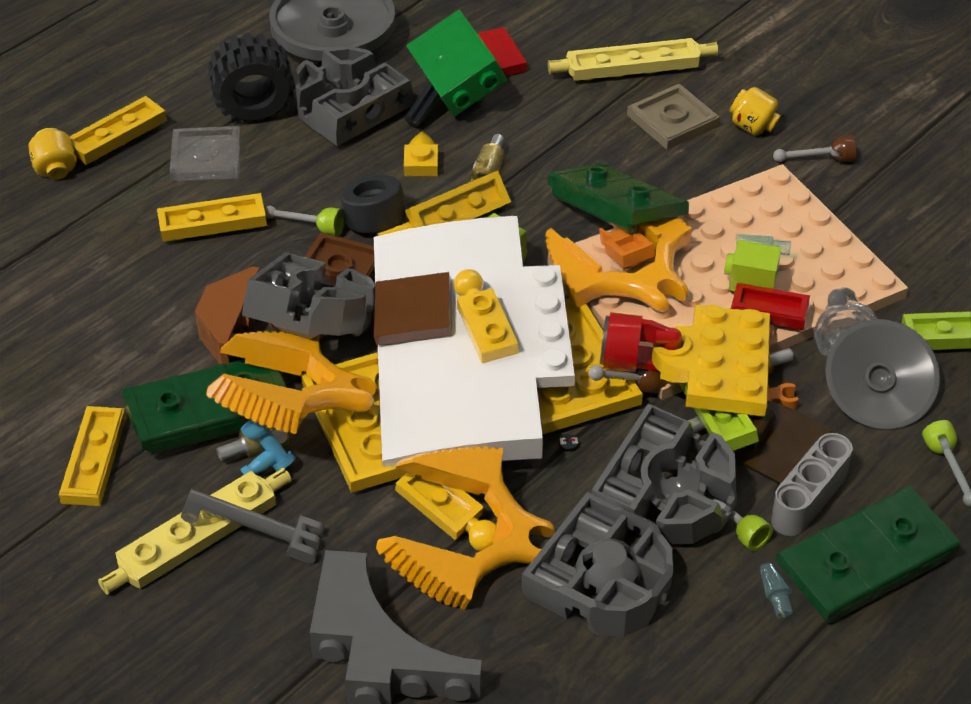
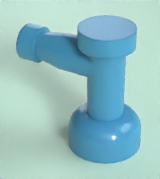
(274, 452)

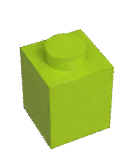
(753, 264)

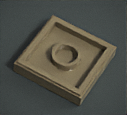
(673, 116)

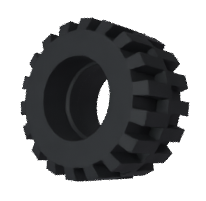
(251, 57)

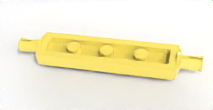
(633, 59)
(179, 540)

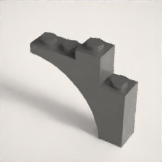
(379, 654)

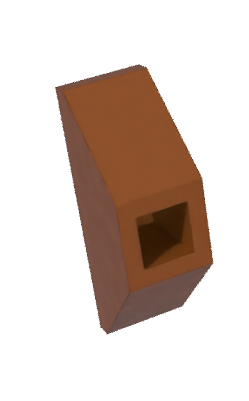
(221, 311)

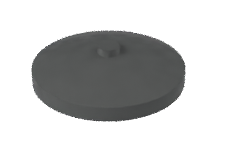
(316, 25)

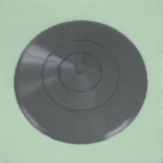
(882, 374)

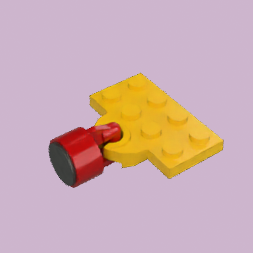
(717, 357)

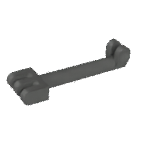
(302, 539)

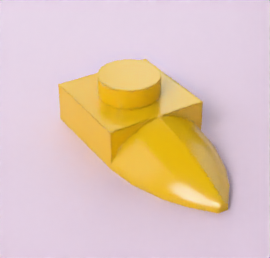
(421, 156)

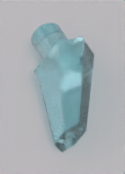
(786, 245)
(776, 590)

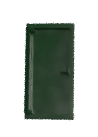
(614, 196)
(179, 412)
(868, 554)

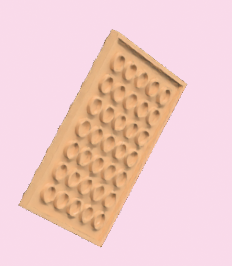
(766, 204)

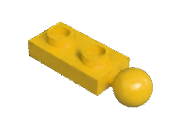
(484, 317)
(448, 508)

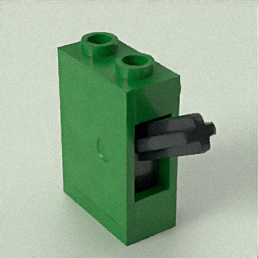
(456, 66)

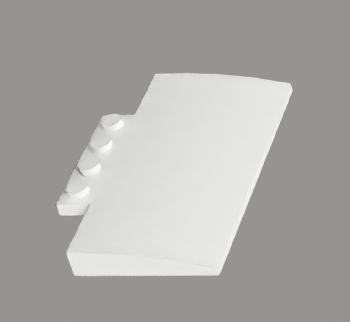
(437, 388)

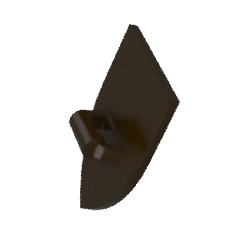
(782, 442)

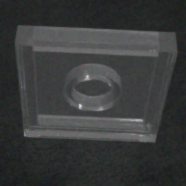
(205, 153)

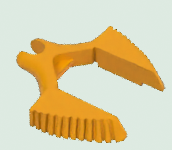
(586, 280)
(283, 406)
(452, 575)

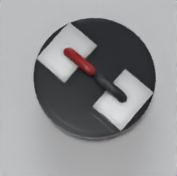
(568, 441)

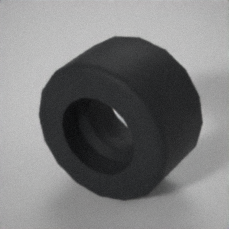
(373, 203)

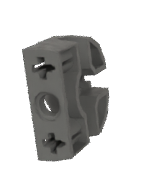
(357, 83)
(292, 281)
(685, 510)
(625, 586)

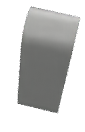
(811, 484)

